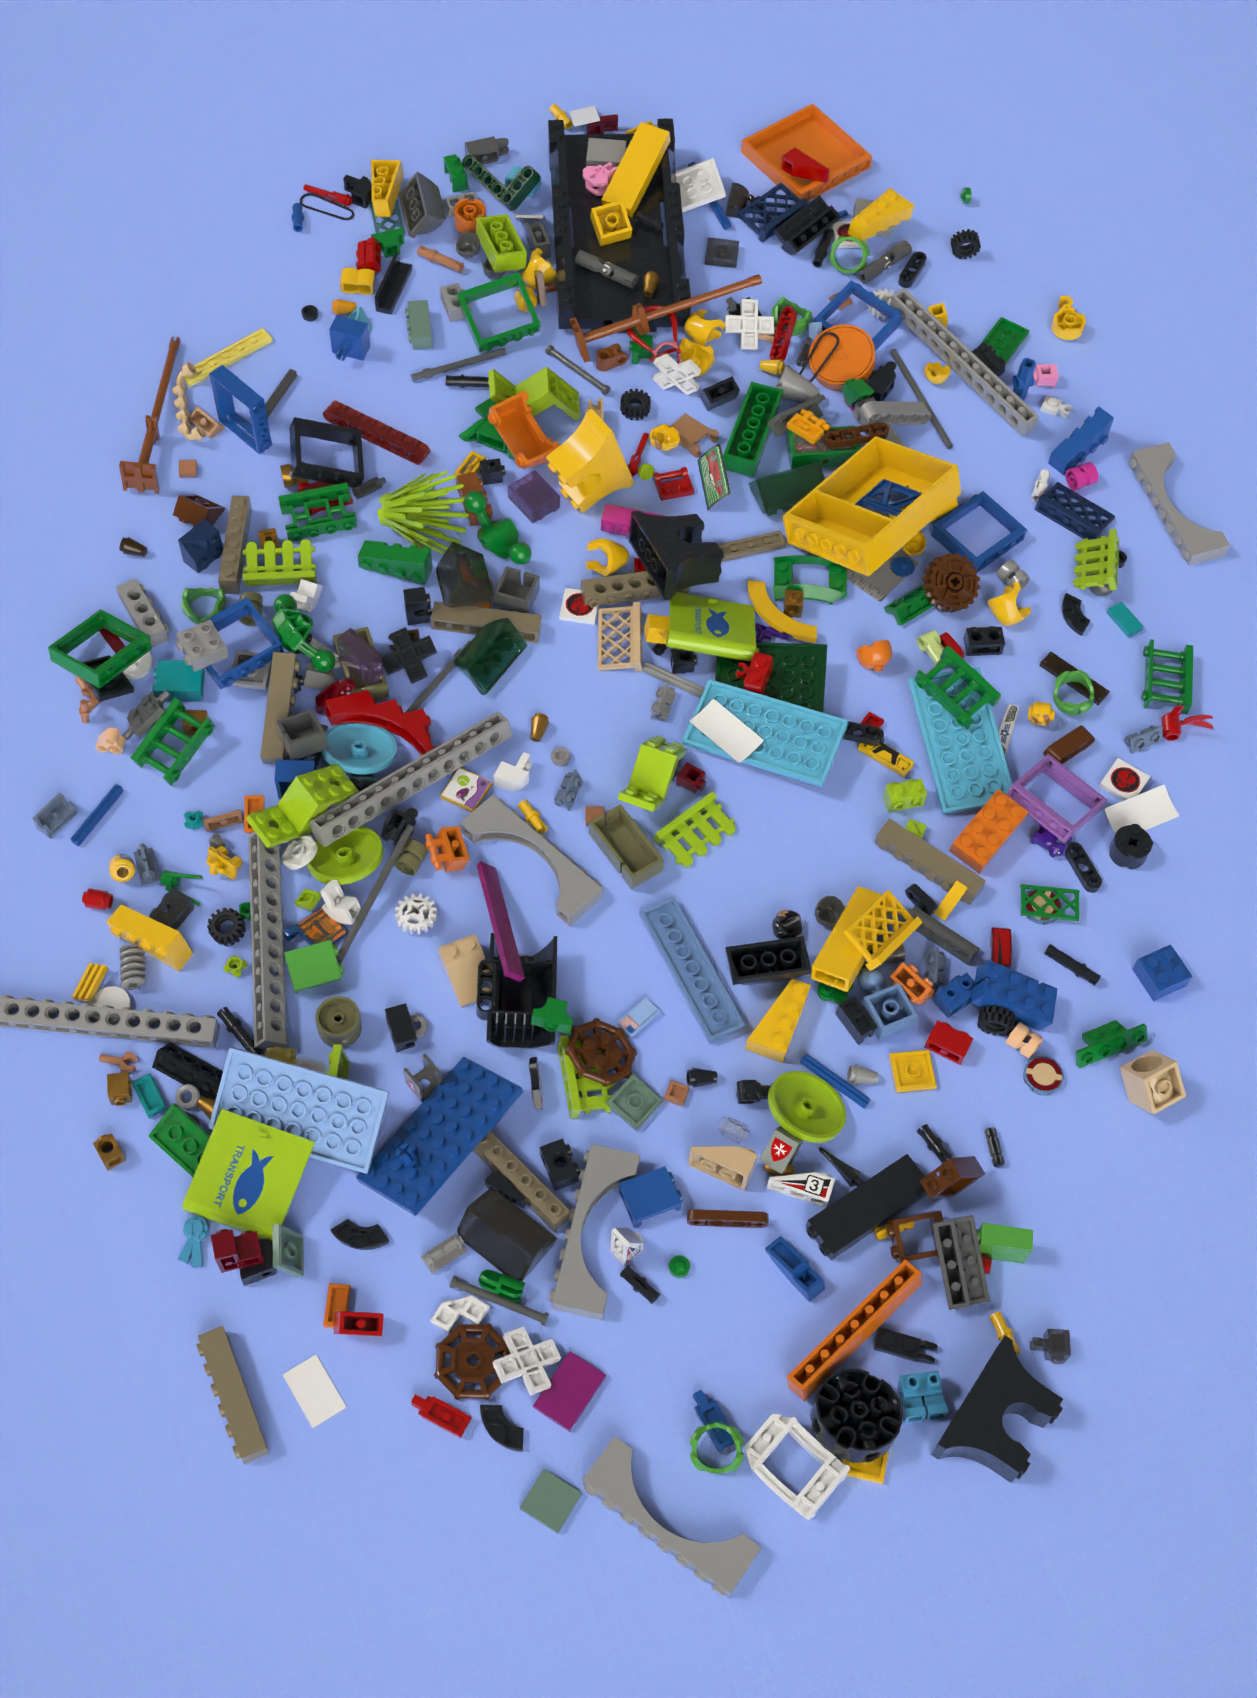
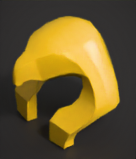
(538, 263)
(702, 330)
(701, 355)
(616, 555)
(1005, 607)

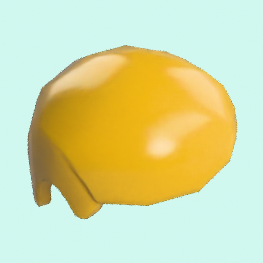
(936, 373)
(915, 545)

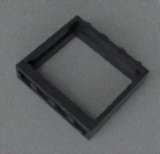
(327, 432)

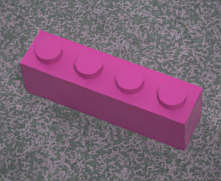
(617, 519)

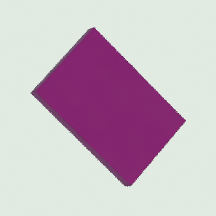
(570, 1391)

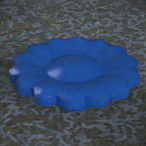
(903, 566)

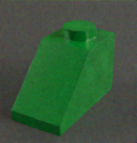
(856, 391)

